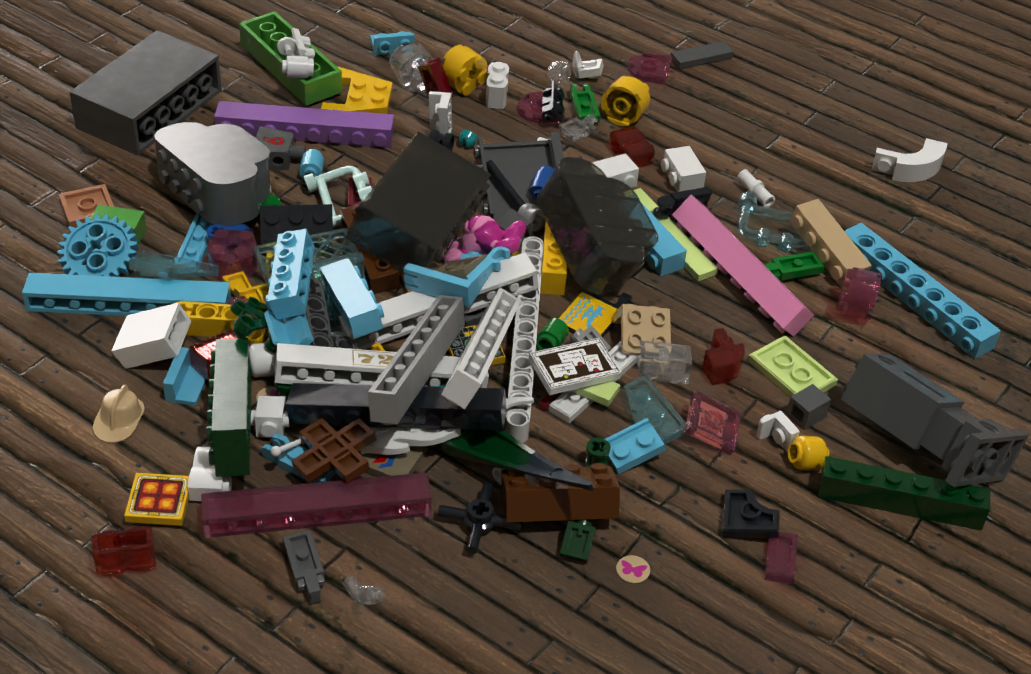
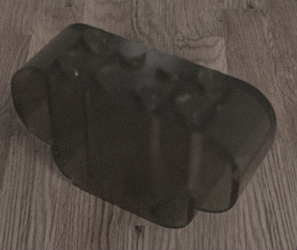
(596, 225)

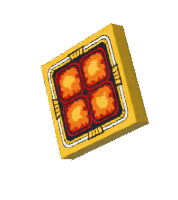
(158, 499)

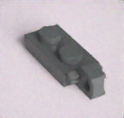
(305, 563)

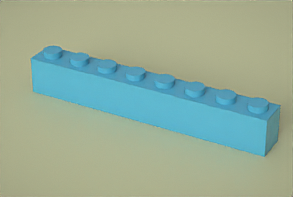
(114, 294)

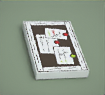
(574, 366)

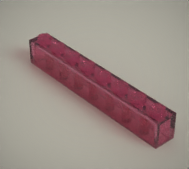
(315, 505)

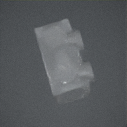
(664, 362)

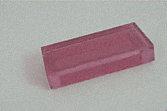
(781, 558)

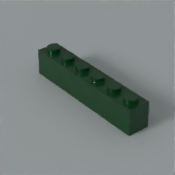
(903, 493)

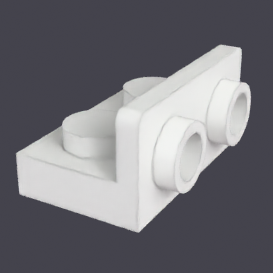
(440, 112)

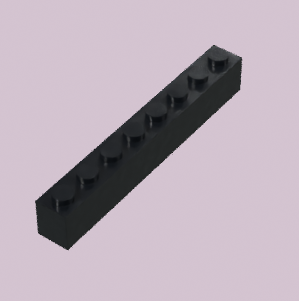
(346, 403)

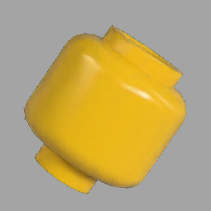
(807, 453)

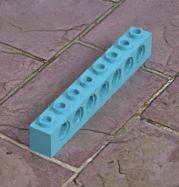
(925, 294)

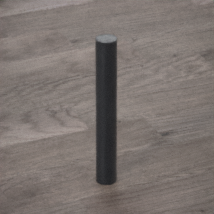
(504, 183)

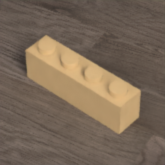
(827, 239)

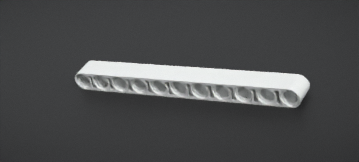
(523, 344)

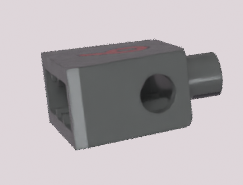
(281, 147)

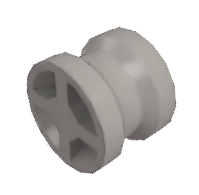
(533, 215)

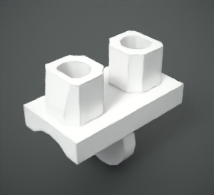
(296, 46)

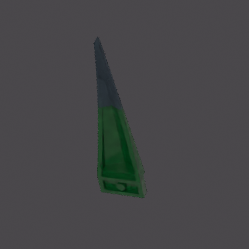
(507, 452)

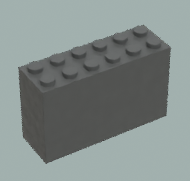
(146, 90)

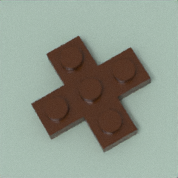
(334, 450)

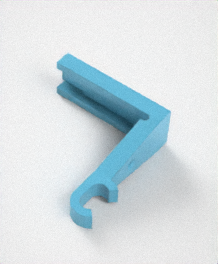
(438, 283)

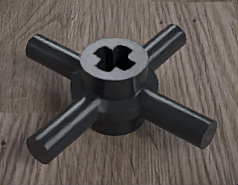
(478, 517)

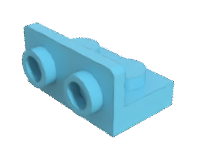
(387, 43)

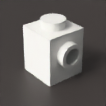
(270, 416)

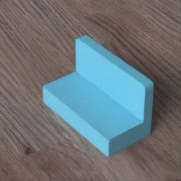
(289, 330)
(182, 382)

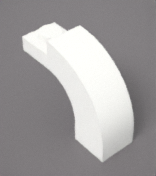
(913, 166)

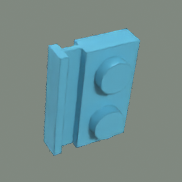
(634, 446)

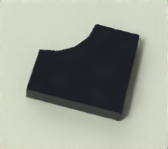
(747, 517)

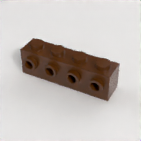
(377, 273)

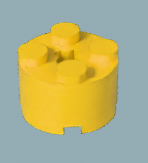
(464, 69)
(625, 100)

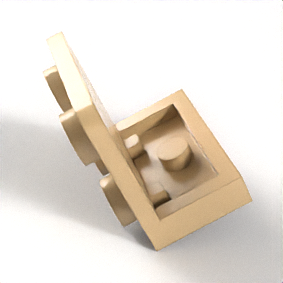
(642, 324)

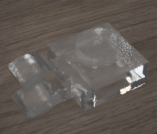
(578, 129)

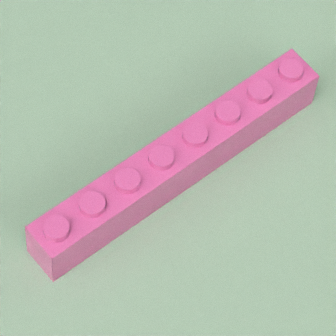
(743, 266)

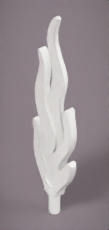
(397, 440)

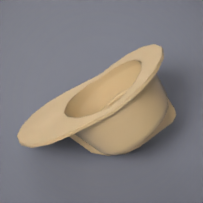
(118, 415)

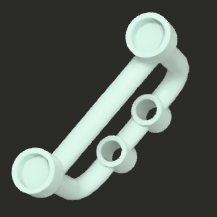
(319, 184)

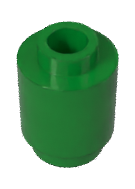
(552, 334)

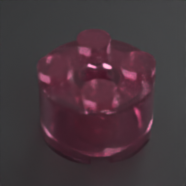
(232, 252)
(860, 293)

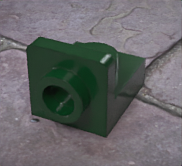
(578, 540)

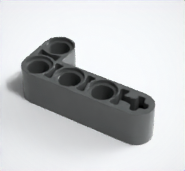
(319, 321)

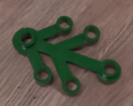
(245, 325)

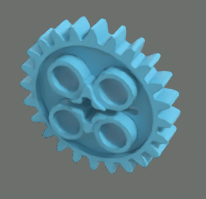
(98, 249)

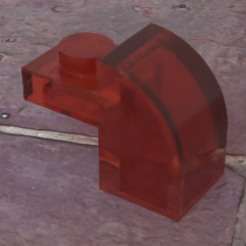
(724, 359)

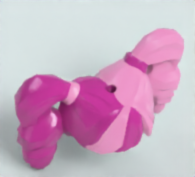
(484, 234)

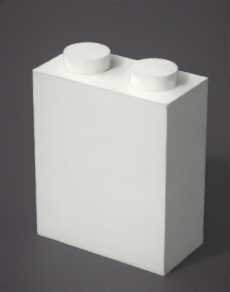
(151, 335)

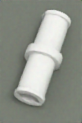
(756, 187)

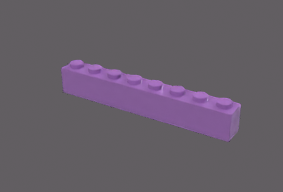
(311, 123)

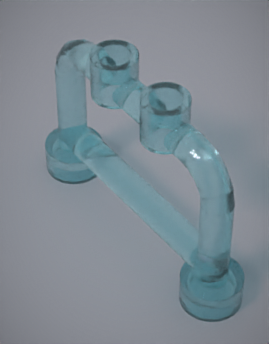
(785, 241)

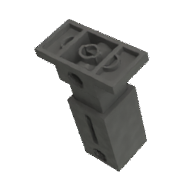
(932, 420)

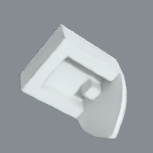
(586, 69)

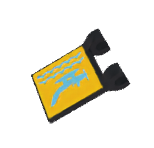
(592, 310)

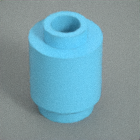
(311, 162)

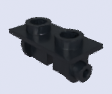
(553, 103)

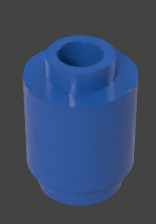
(539, 180)

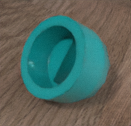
(468, 138)

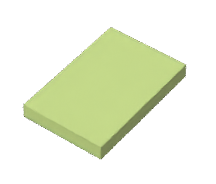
(791, 367)

